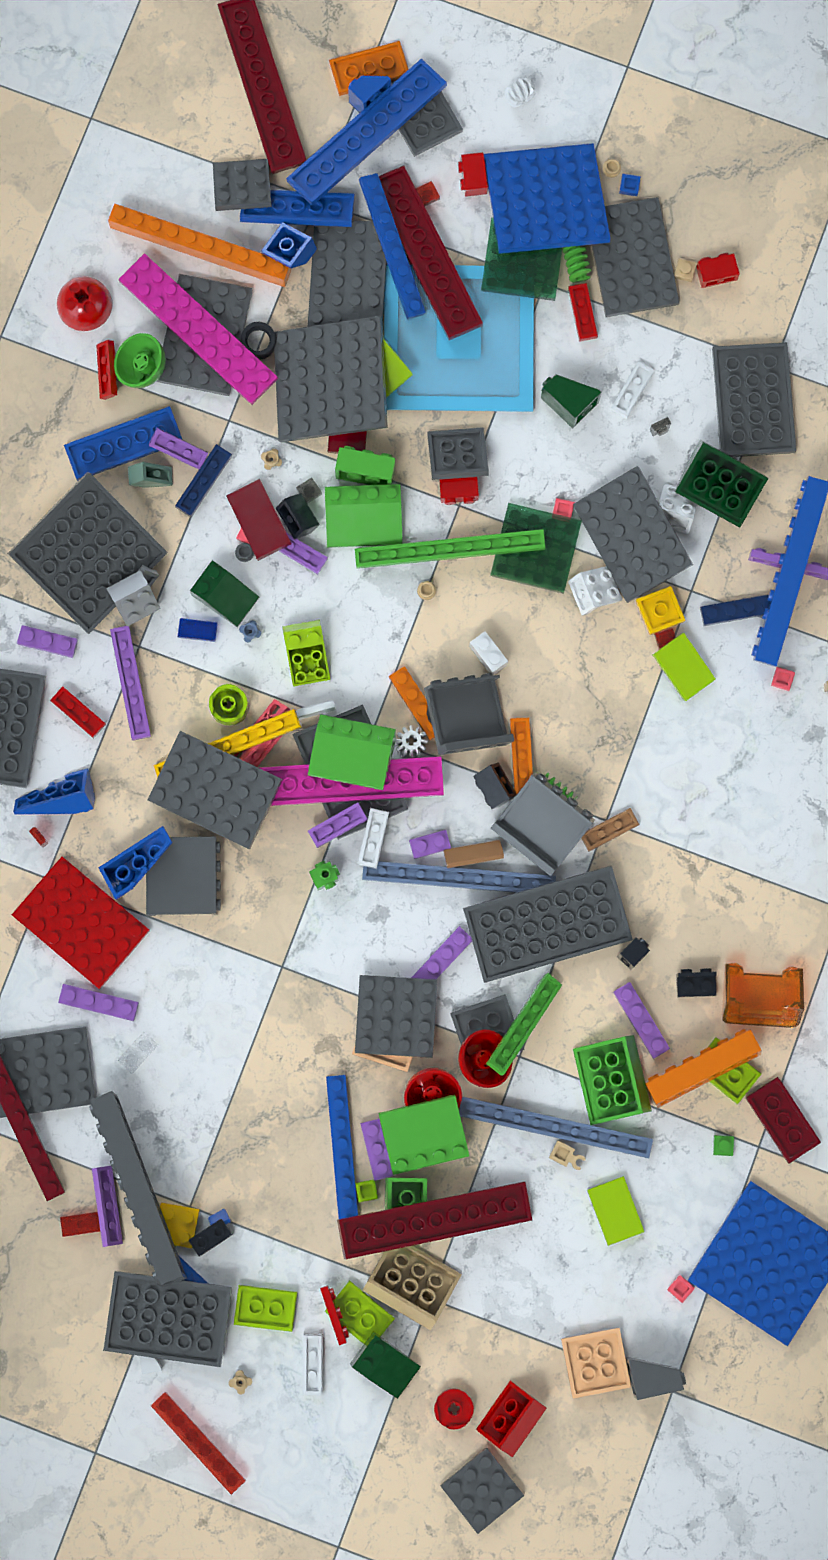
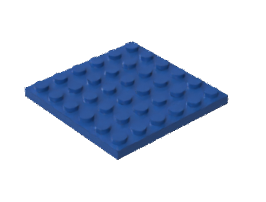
(546, 198)
(766, 1263)

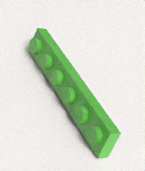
(524, 1024)

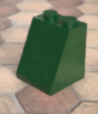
(569, 398)

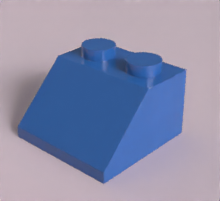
(366, 90)
(289, 246)

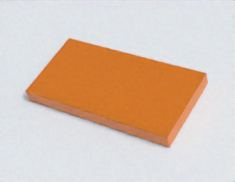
(377, 61)

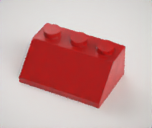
(511, 1419)

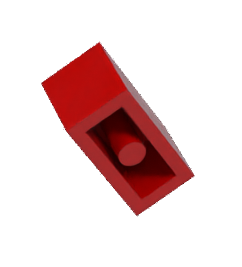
(474, 174)
(717, 270)
(459, 490)

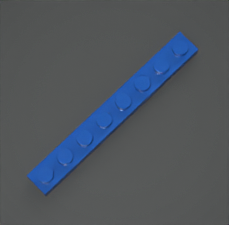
(392, 246)
(341, 1146)

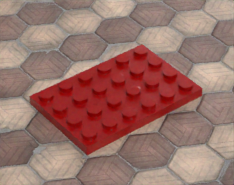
(80, 922)

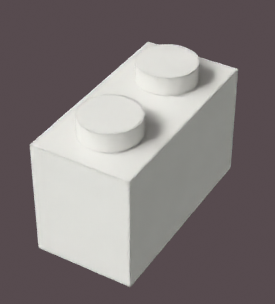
(488, 653)

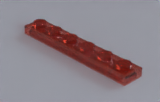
(198, 1443)

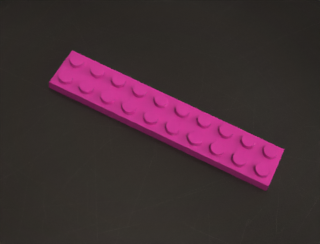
(198, 329)
(404, 780)

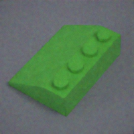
(363, 515)
(352, 752)
(612, 1080)
(424, 1134)

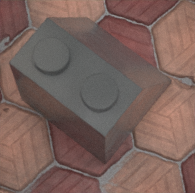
(653, 1379)

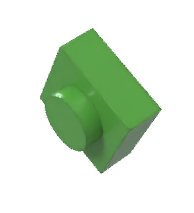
(723, 1145)

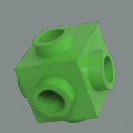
(321, 882)

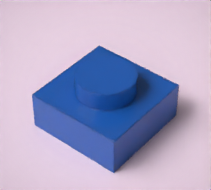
(629, 185)

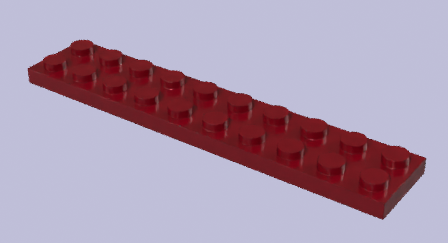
(262, 84)
(429, 256)
(434, 1220)

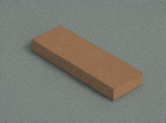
(609, 829)
(473, 854)

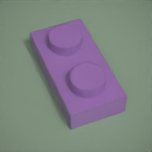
(429, 844)

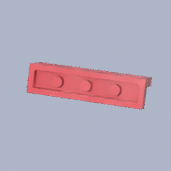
(258, 753)

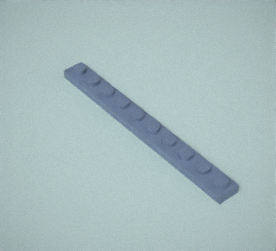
(454, 877)
(555, 1127)

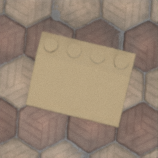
(412, 1284)

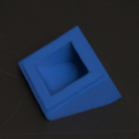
(222, 1214)

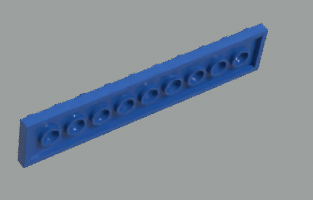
(366, 132)

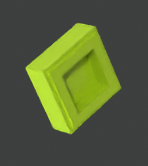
(366, 1190)

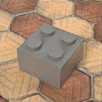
(133, 598)

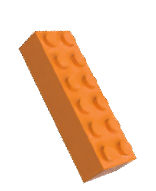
(704, 1068)

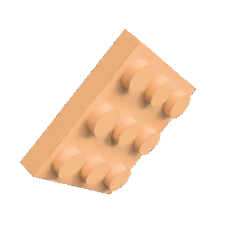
(595, 1363)

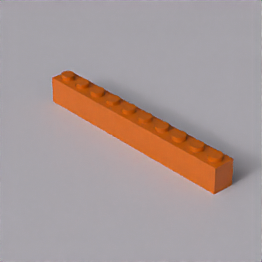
(198, 245)

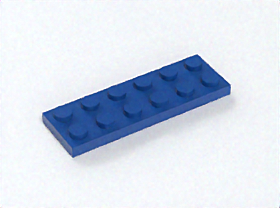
(292, 208)
(119, 443)

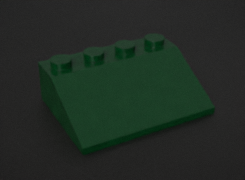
(720, 483)

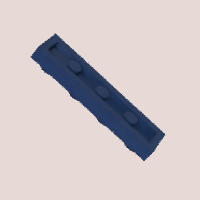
(203, 480)
(734, 610)

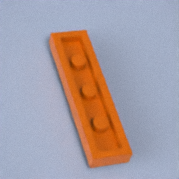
(413, 699)
(521, 752)

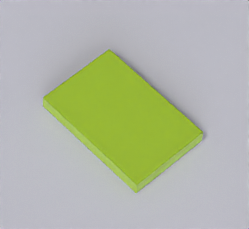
(684, 666)
(737, 1081)
(615, 1211)
(265, 1308)
(361, 1313)

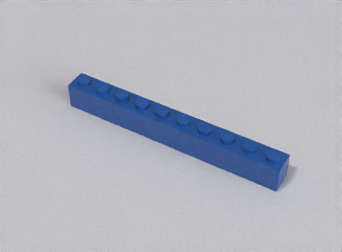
(791, 572)

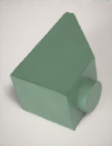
(149, 475)

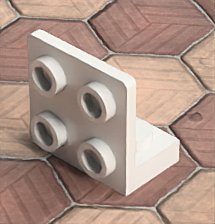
(677, 509)
(594, 589)

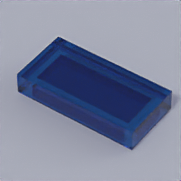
(197, 630)

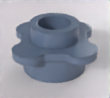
(250, 626)

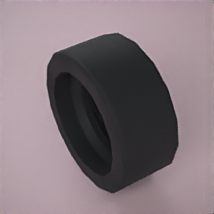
(256, 326)

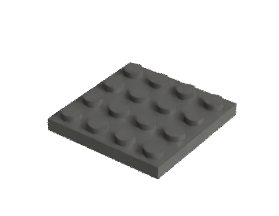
(396, 1016)

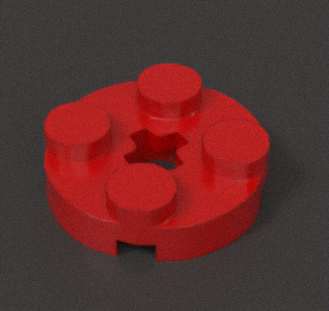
(446, 1417)

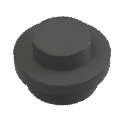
(244, 552)

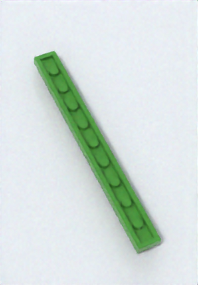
(450, 549)

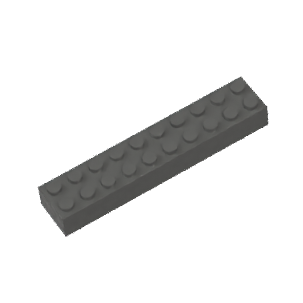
(138, 1189)

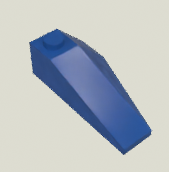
(68, 796)
(131, 865)

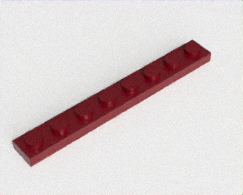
(28, 1137)

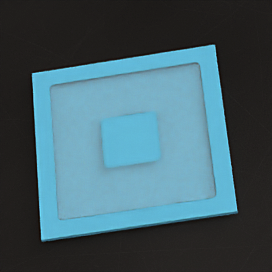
(473, 371)

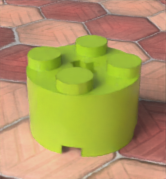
(236, 712)

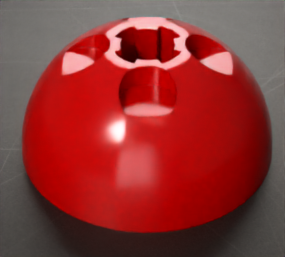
(84, 313)
(473, 1058)
(440, 1084)

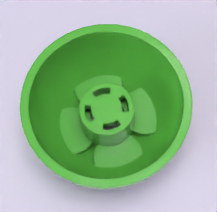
(139, 361)

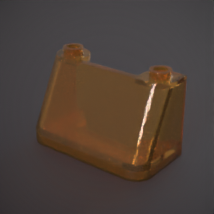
(763, 997)

